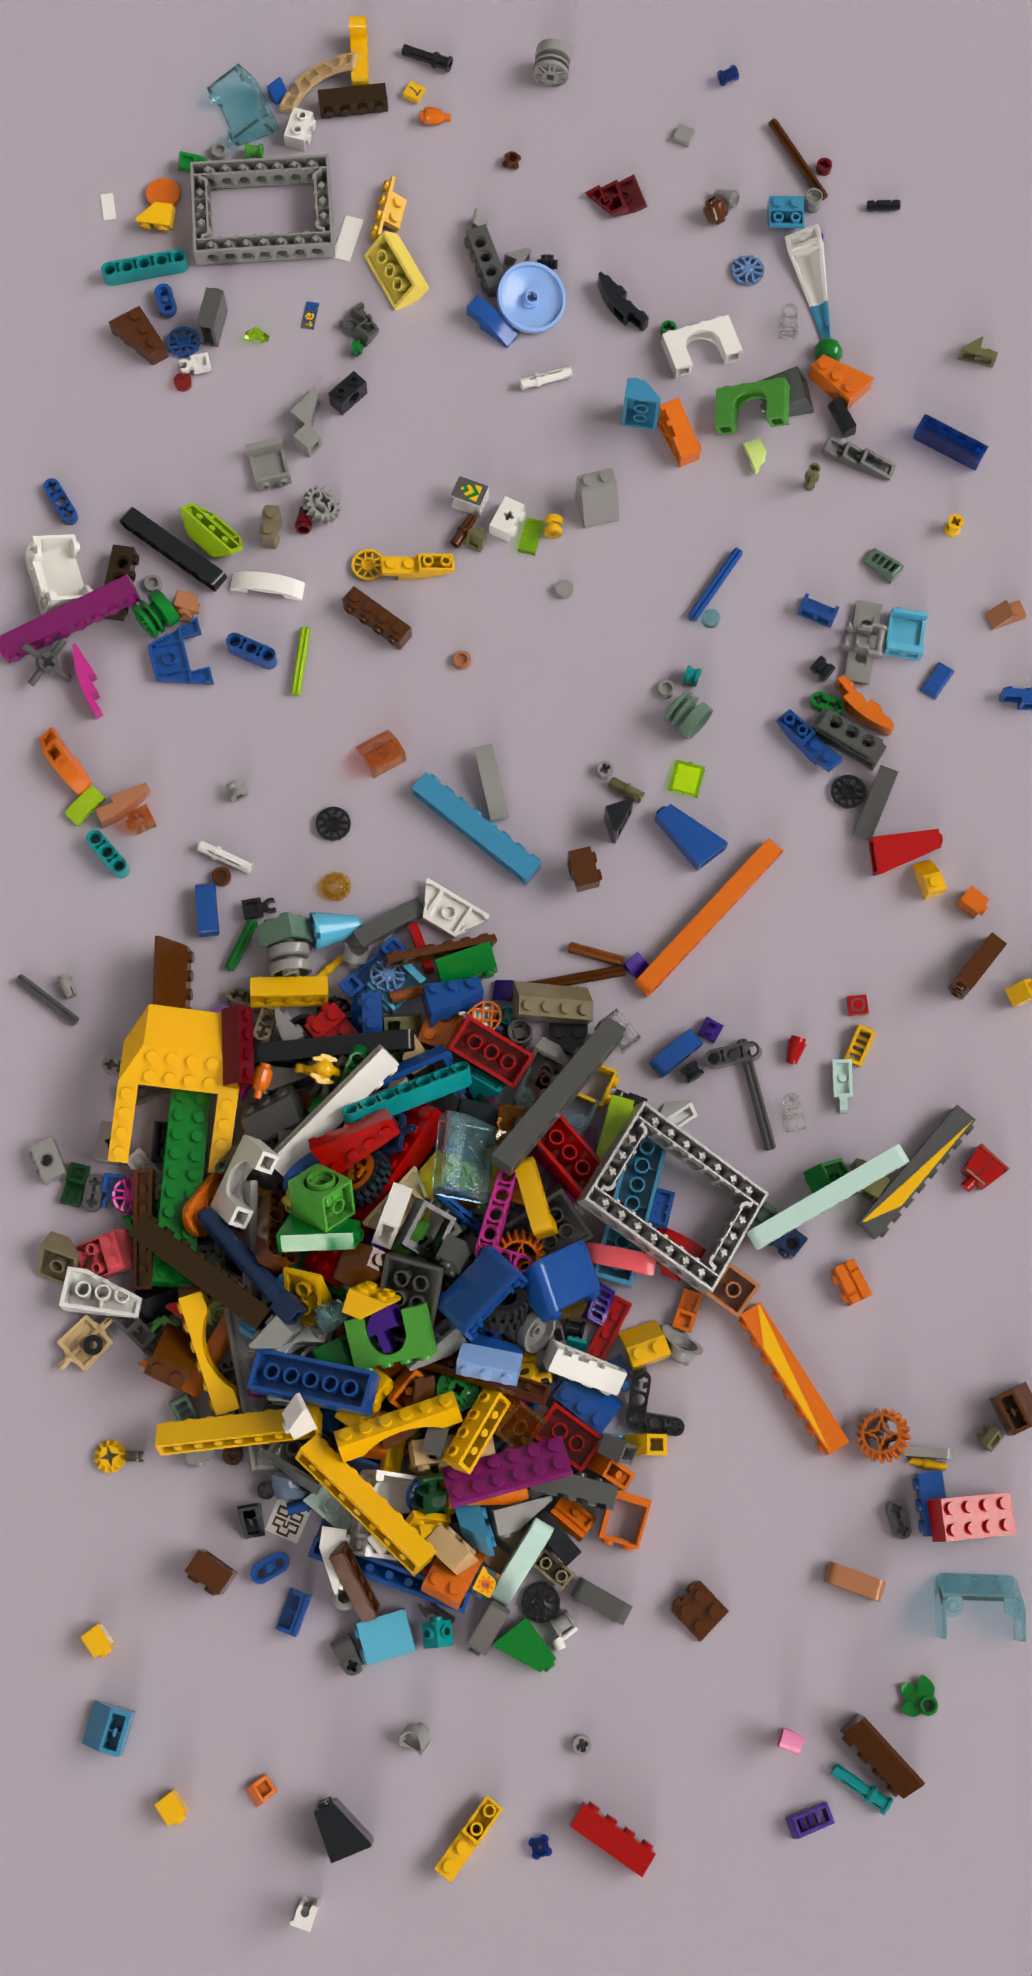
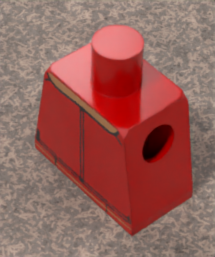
(982, 1169)

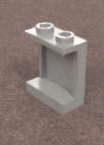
(269, 464)

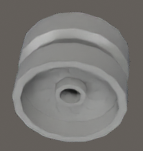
(289, 959)
(533, 1334)

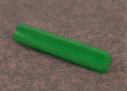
(241, 944)

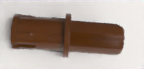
(462, 531)

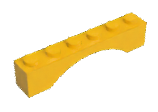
(222, 1392)
(434, 1412)

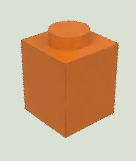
(973, 902)

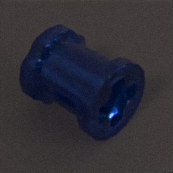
(728, 75)

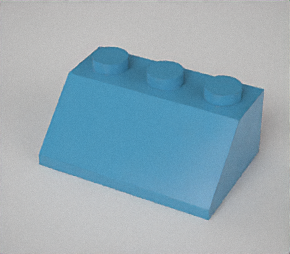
(640, 405)

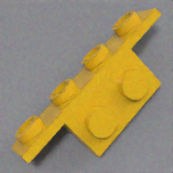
(389, 211)

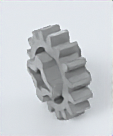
(321, 504)

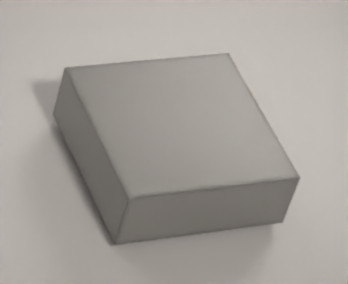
(683, 135)

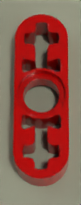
(419, 943)

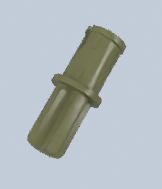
(626, 789)

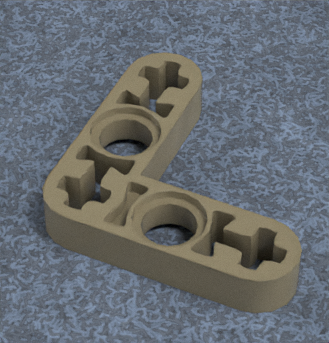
(265, 1012)

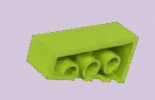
(617, 1114)

